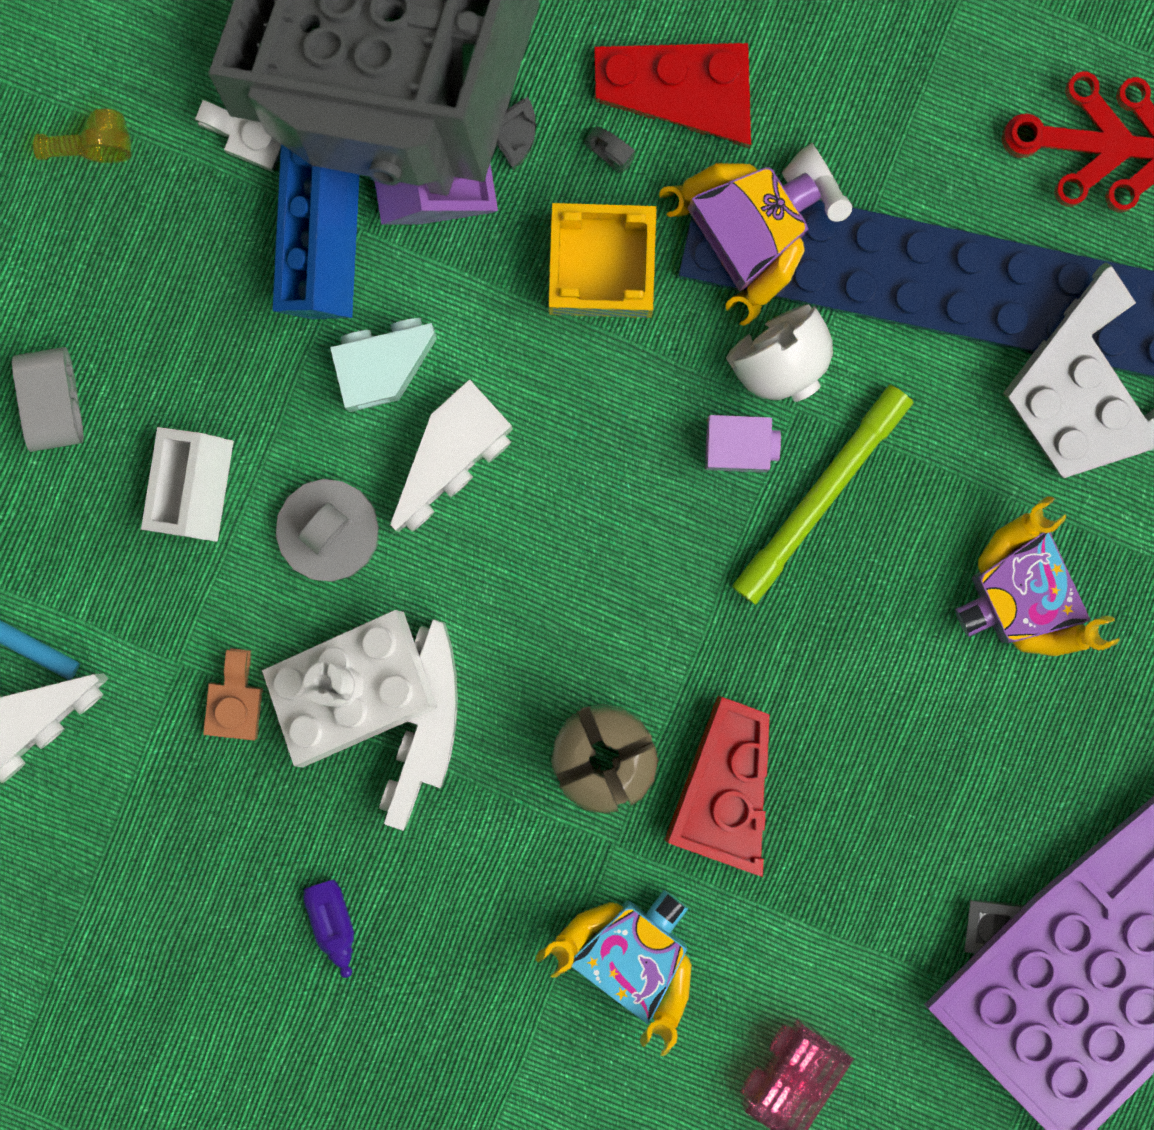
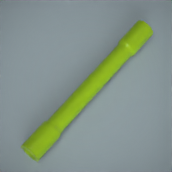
(873, 429)

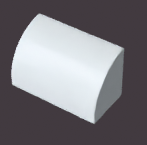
(187, 484)

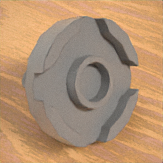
(327, 530)

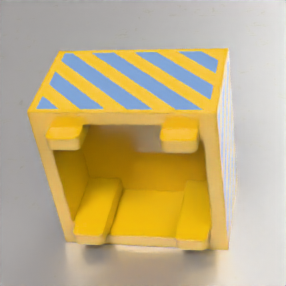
(602, 260)

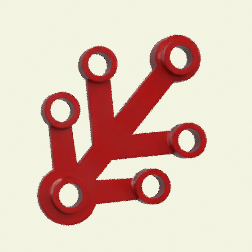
(1112, 143)

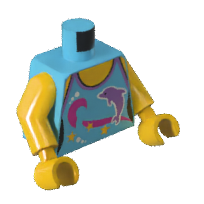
(631, 960)

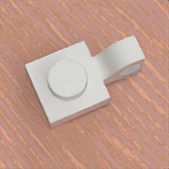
(246, 137)

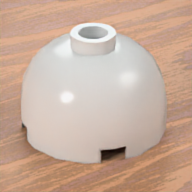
(785, 357)

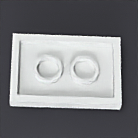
(349, 689)

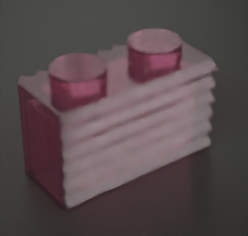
(796, 1078)

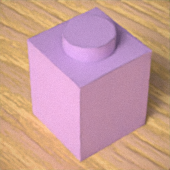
(741, 443)

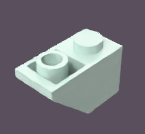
(382, 366)

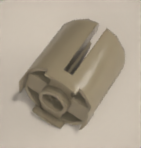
(631, 770)

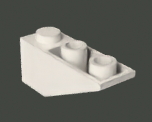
(453, 441)
(35, 717)

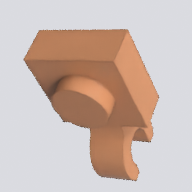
(233, 705)

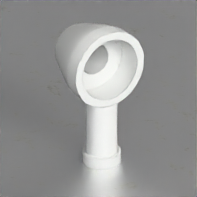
(810, 161)

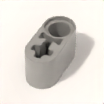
(47, 399)

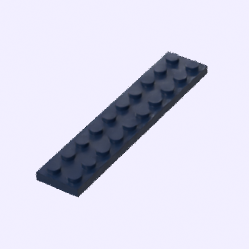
(947, 283)

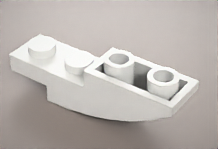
(431, 746)

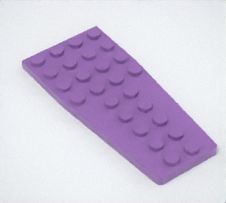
(1068, 987)

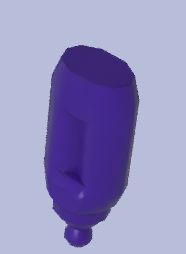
(330, 923)

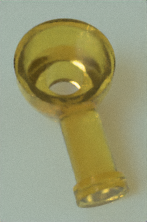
(102, 140)

